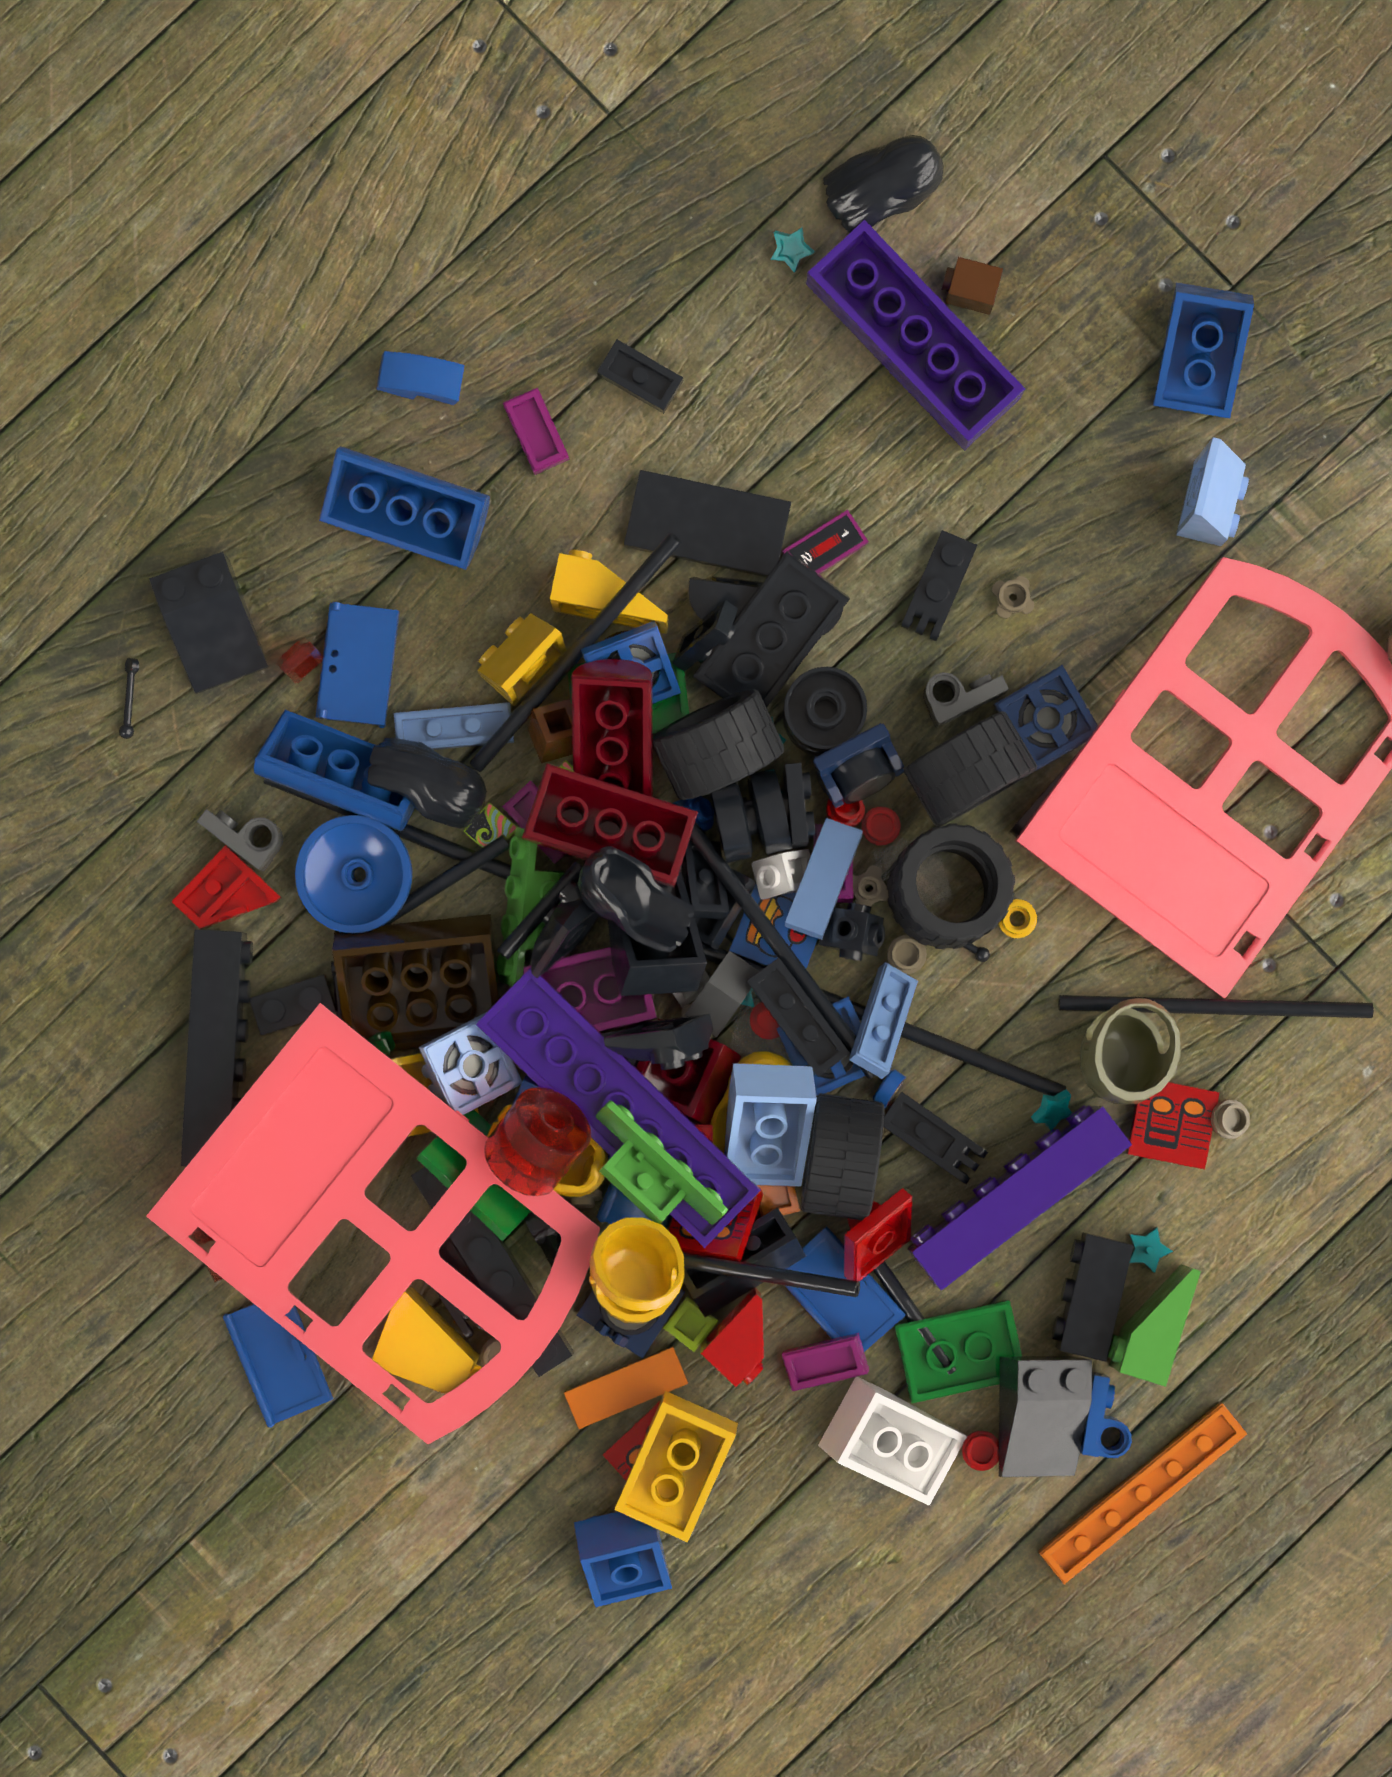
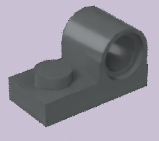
(982, 691)
(242, 843)

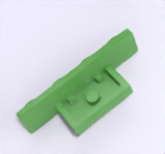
(524, 890)
(651, 1174)

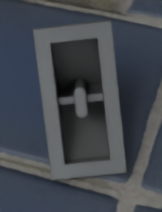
(724, 992)

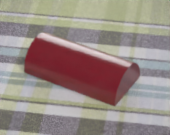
(613, 723)
(587, 814)

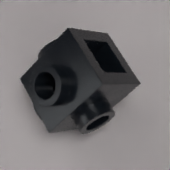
(854, 932)

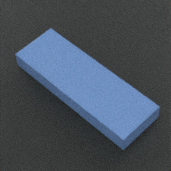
(452, 726)
(823, 878)
(883, 1020)

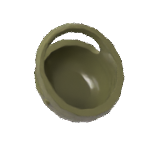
(1125, 1053)

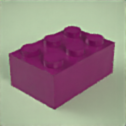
(592, 990)

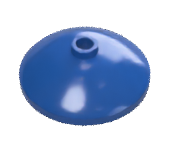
(328, 867)

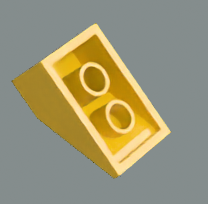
(587, 586)
(522, 657)
(676, 1466)

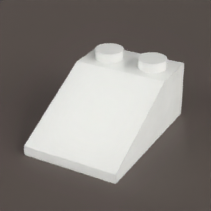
(891, 1441)

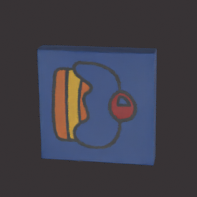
(752, 945)

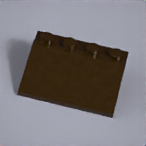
(416, 977)

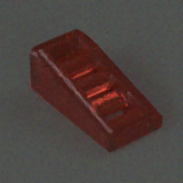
(300, 660)

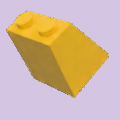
(424, 1346)

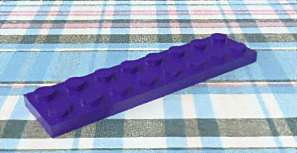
(570, 1057)

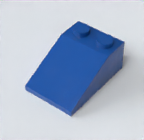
(1203, 350)

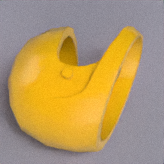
(636, 1269)

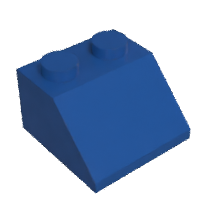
(621, 1558)

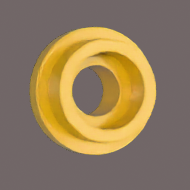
(1028, 925)

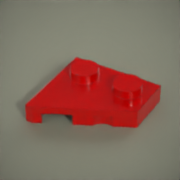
(224, 891)

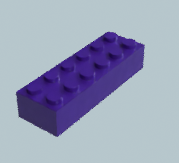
(914, 335)
(1019, 1195)

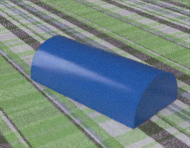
(404, 508)
(328, 768)

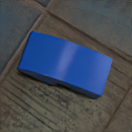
(420, 375)

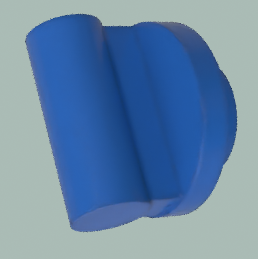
(704, 808)

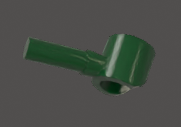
(383, 1041)

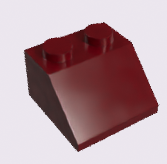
(696, 1085)

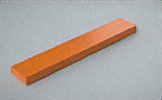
(1142, 1492)

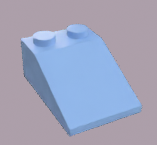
(1213, 495)
(770, 1121)

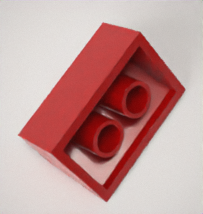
(738, 1341)

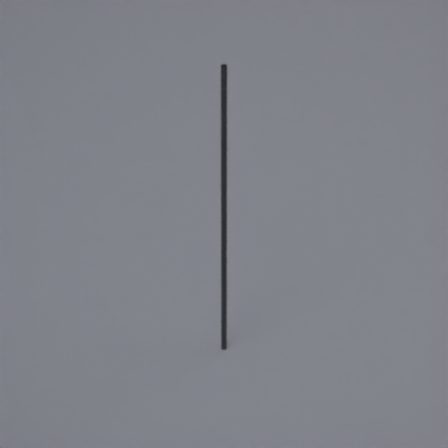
(909, 1031)

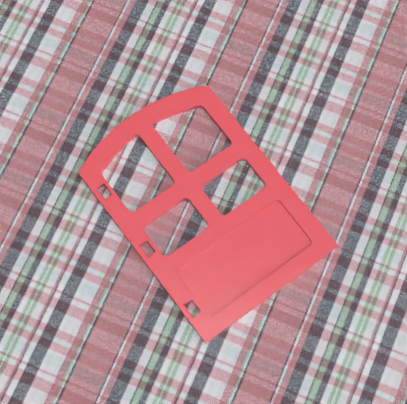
(1169, 852)
(300, 1162)

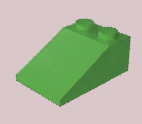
(1153, 1333)

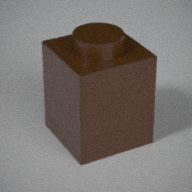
(972, 285)
(552, 730)

